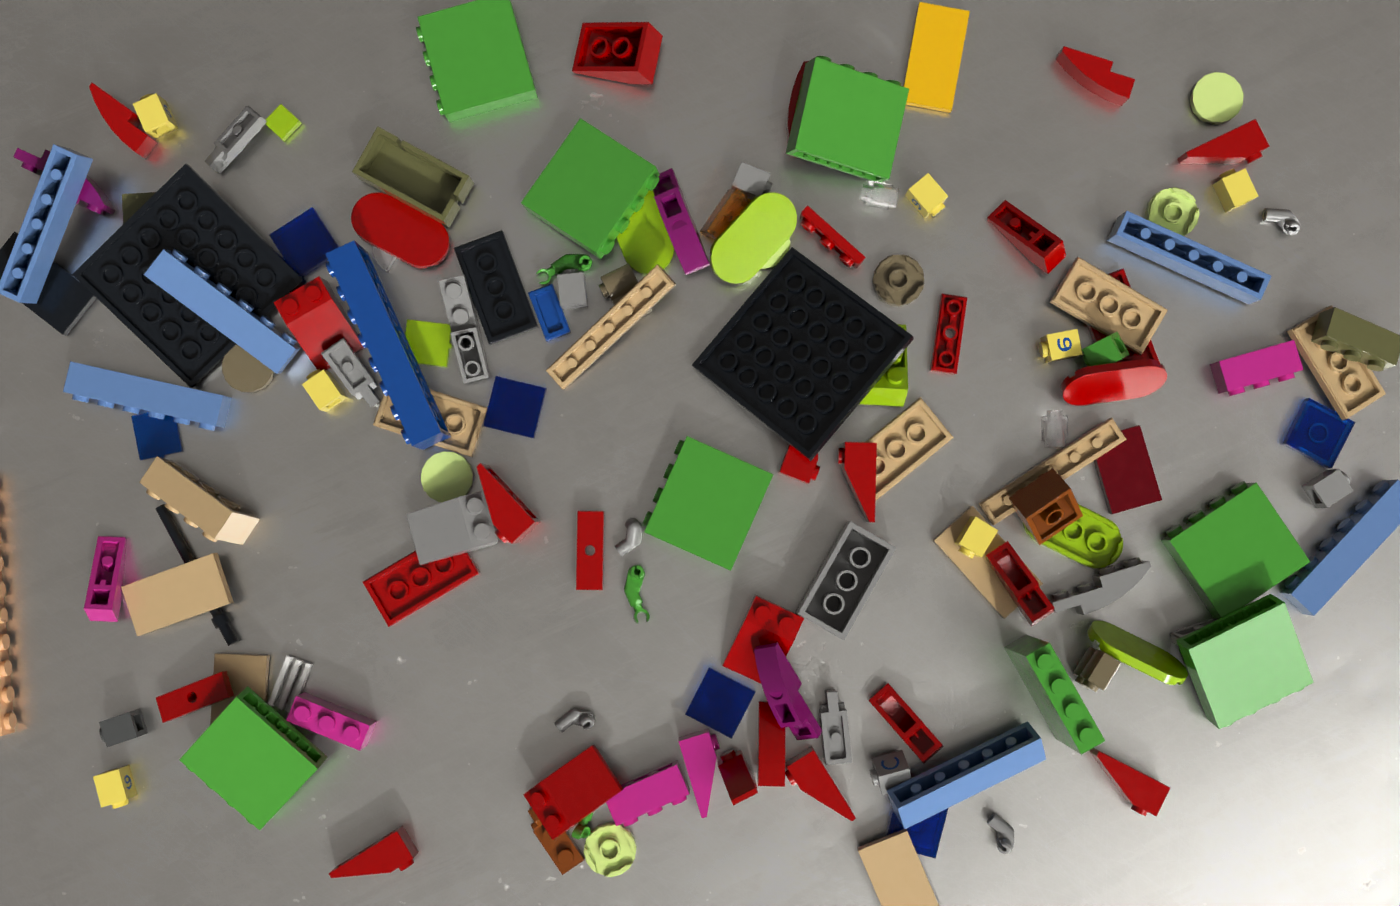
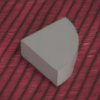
(383, 259)

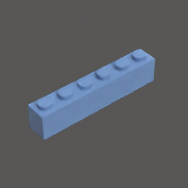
(44, 224)
(1189, 258)
(222, 311)
(147, 394)
(1346, 549)
(966, 775)

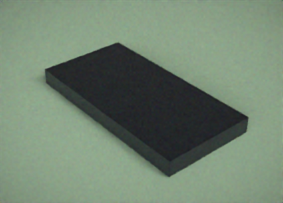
(496, 287)
(62, 296)

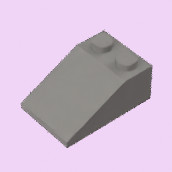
(452, 528)

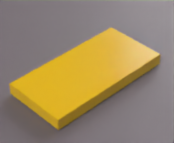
(935, 56)

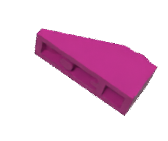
(106, 580)
(700, 760)

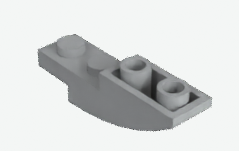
(464, 329)
(1109, 586)

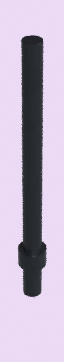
(219, 618)

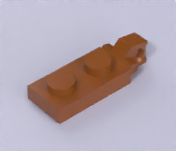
(561, 850)

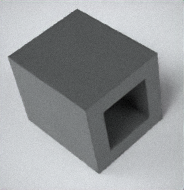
(122, 728)

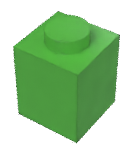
(1105, 351)

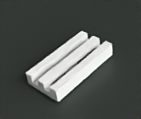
(273, 701)

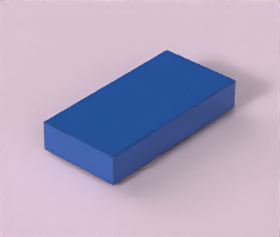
(549, 312)

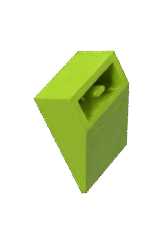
(893, 385)

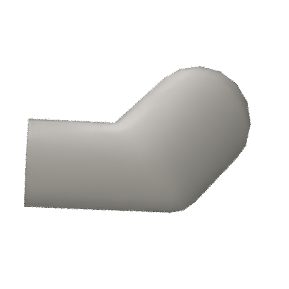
(1284, 218)
(633, 536)
(576, 717)
(1005, 833)

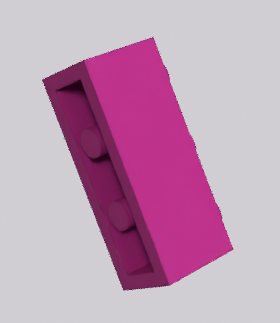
(1256, 368)
(331, 720)
(649, 794)

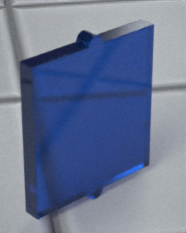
(156, 436)

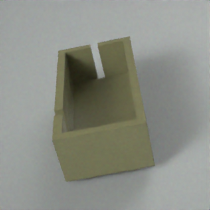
(413, 176)

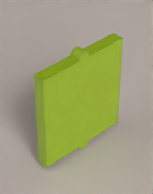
(429, 342)

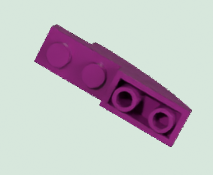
(90, 192)
(679, 223)
(781, 690)

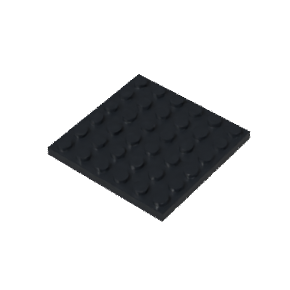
(212, 235)
(802, 353)

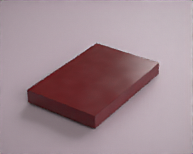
(1128, 474)

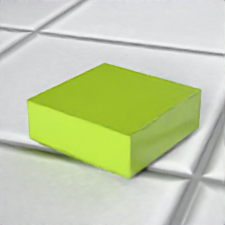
(282, 122)

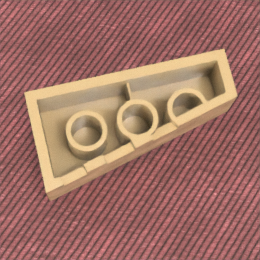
(197, 502)

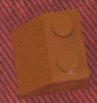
(1046, 506)

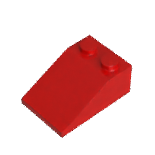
(618, 51)
(317, 320)
(506, 510)
(762, 625)
(573, 792)

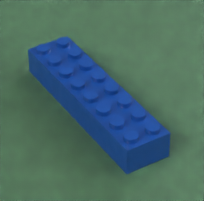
(387, 345)

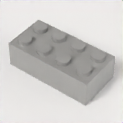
(845, 580)

